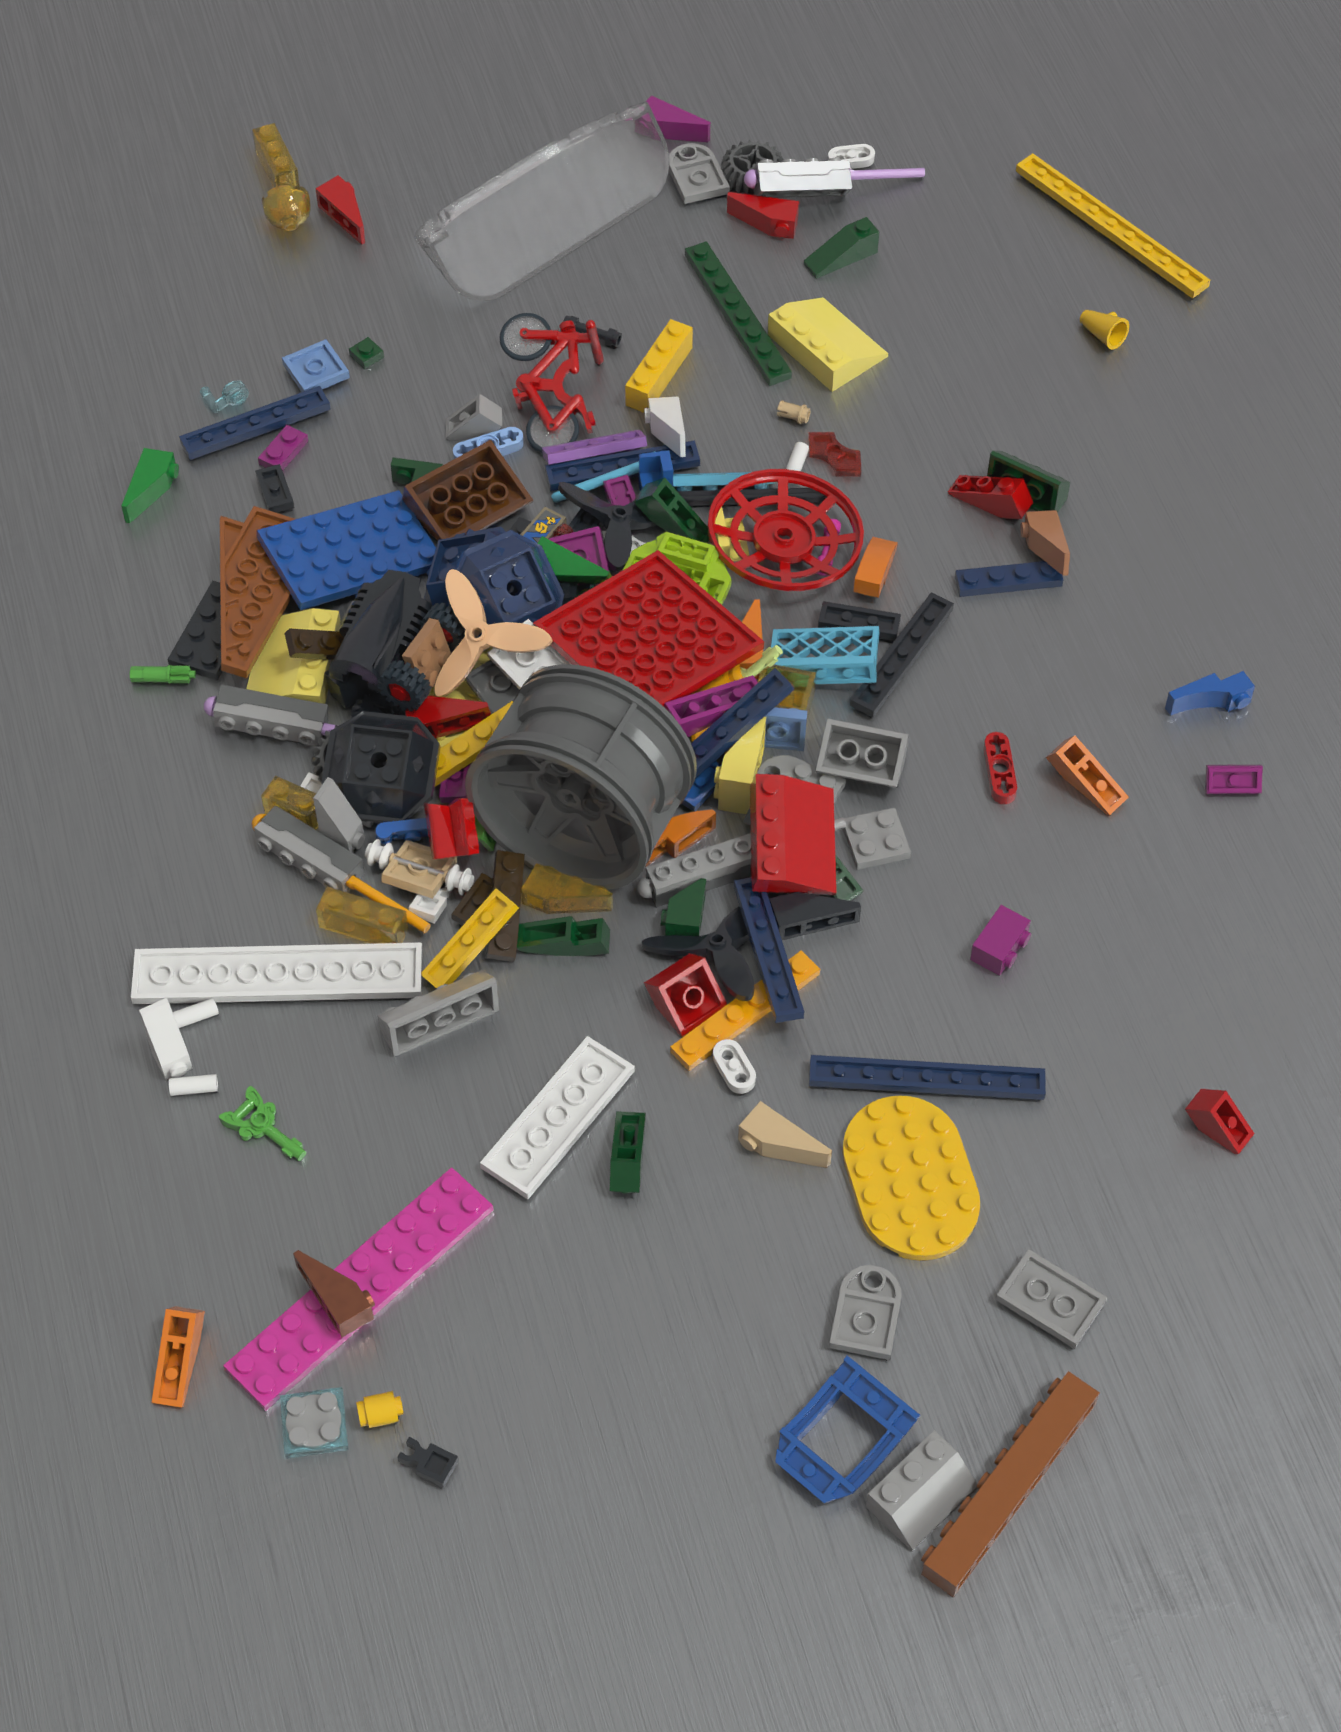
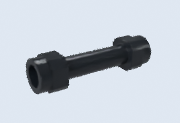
(611, 337)

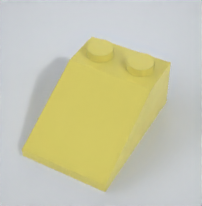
(739, 769)

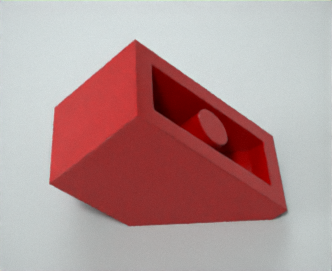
(1220, 1119)

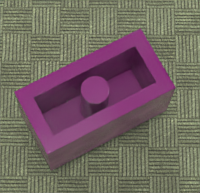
(1000, 940)

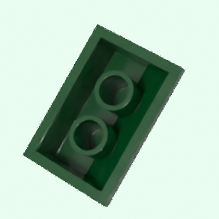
(1046, 489)

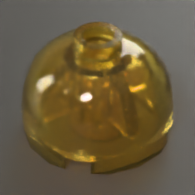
(287, 207)

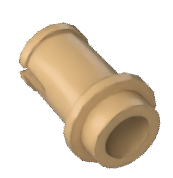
(794, 412)

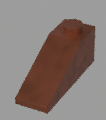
(337, 1294)

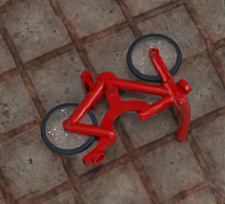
(528, 338)

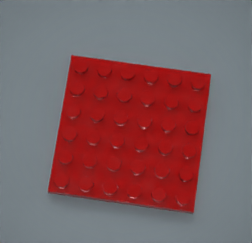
(651, 630)

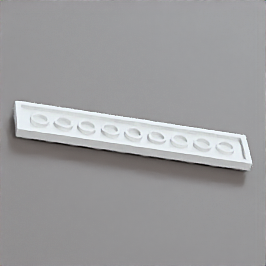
(277, 973)

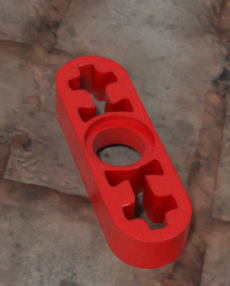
(1004, 757)

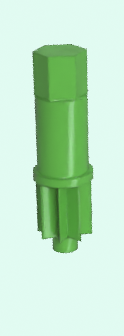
(168, 674)

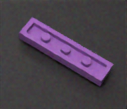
(595, 446)

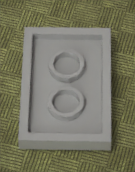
(1051, 1298)

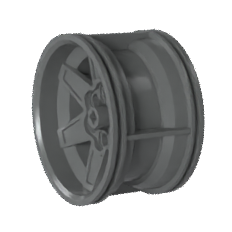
(582, 775)

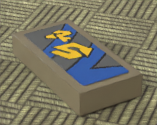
(543, 525)

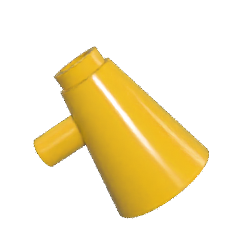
(1106, 327)

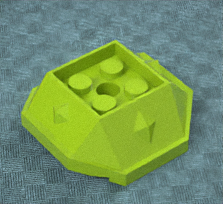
(694, 558)

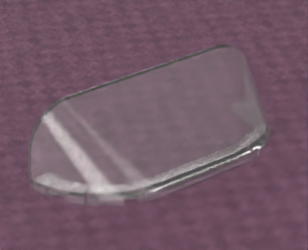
(548, 204)

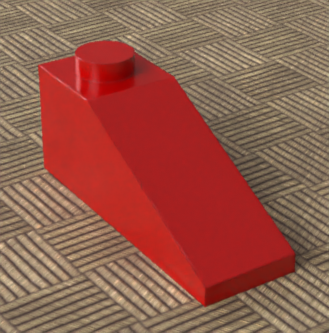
(339, 202)
(767, 214)
(450, 715)

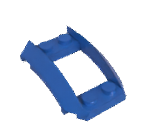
(870, 1396)

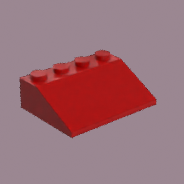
(792, 836)

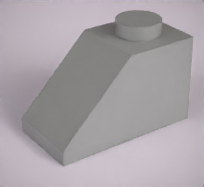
(474, 419)

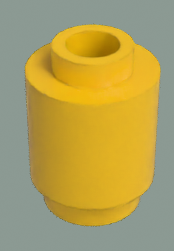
(379, 1409)

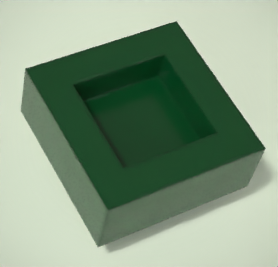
(366, 353)

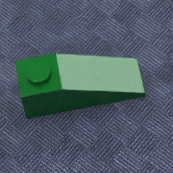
(149, 482)
(570, 566)

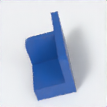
(655, 467)

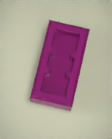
(619, 490)

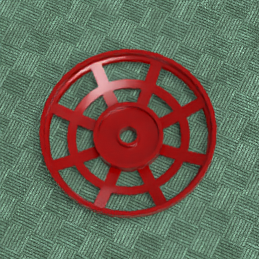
(783, 523)

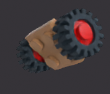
(424, 658)

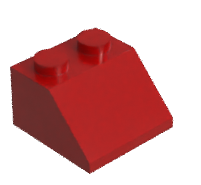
(686, 993)

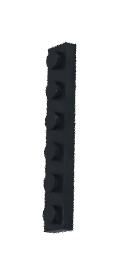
(902, 654)

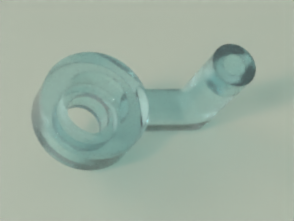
(233, 394)

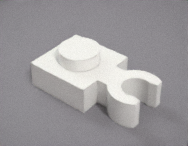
(429, 908)

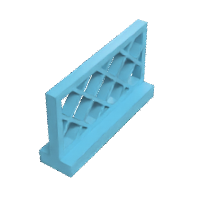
(829, 669)

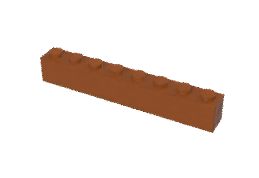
(1009, 1484)

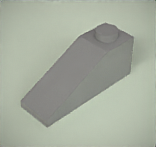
(337, 817)

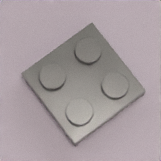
(876, 838)

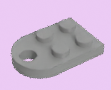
(698, 175)
(802, 770)
(866, 1315)

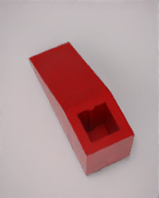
(995, 495)

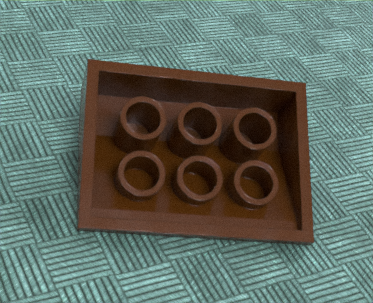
(466, 493)

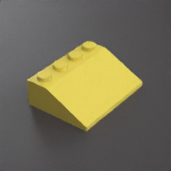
(824, 341)
(289, 676)

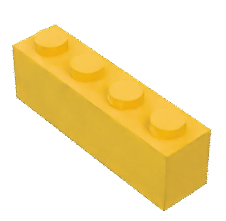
(659, 365)

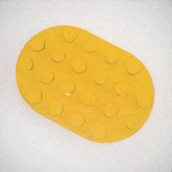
(911, 1177)

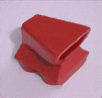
(451, 829)

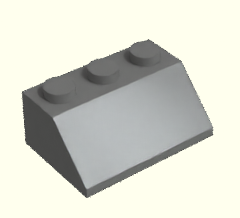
(862, 753)
(921, 1491)

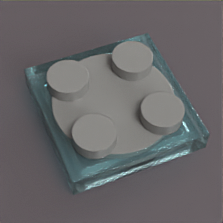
(314, 1422)

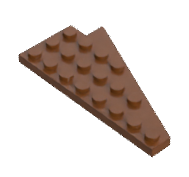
(250, 591)

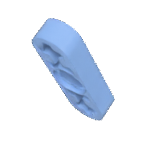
(507, 445)

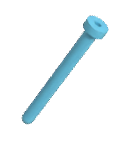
(598, 481)

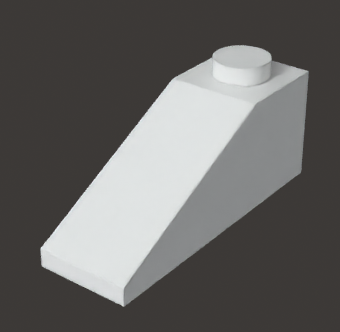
(667, 422)
(165, 1039)

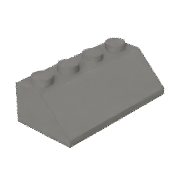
(439, 1012)

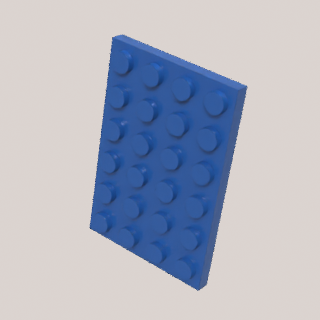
(347, 546)

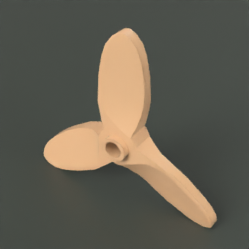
(501, 636)

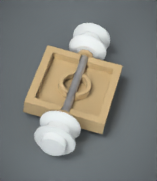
(416, 870)

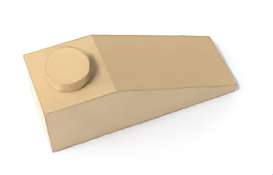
(779, 1138)

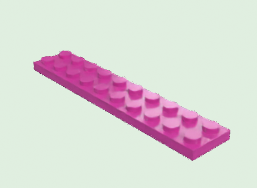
(381, 1266)

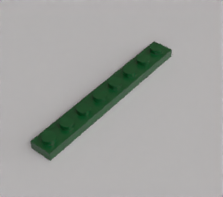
(738, 314)

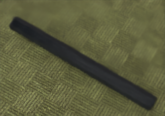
(706, 497)

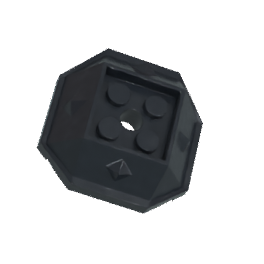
(400, 785)

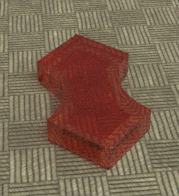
(843, 460)

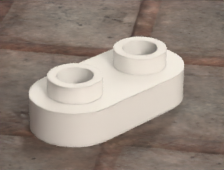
(858, 155)
(735, 1068)

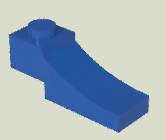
(1212, 692)

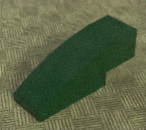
(564, 937)

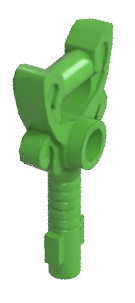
(260, 1124)

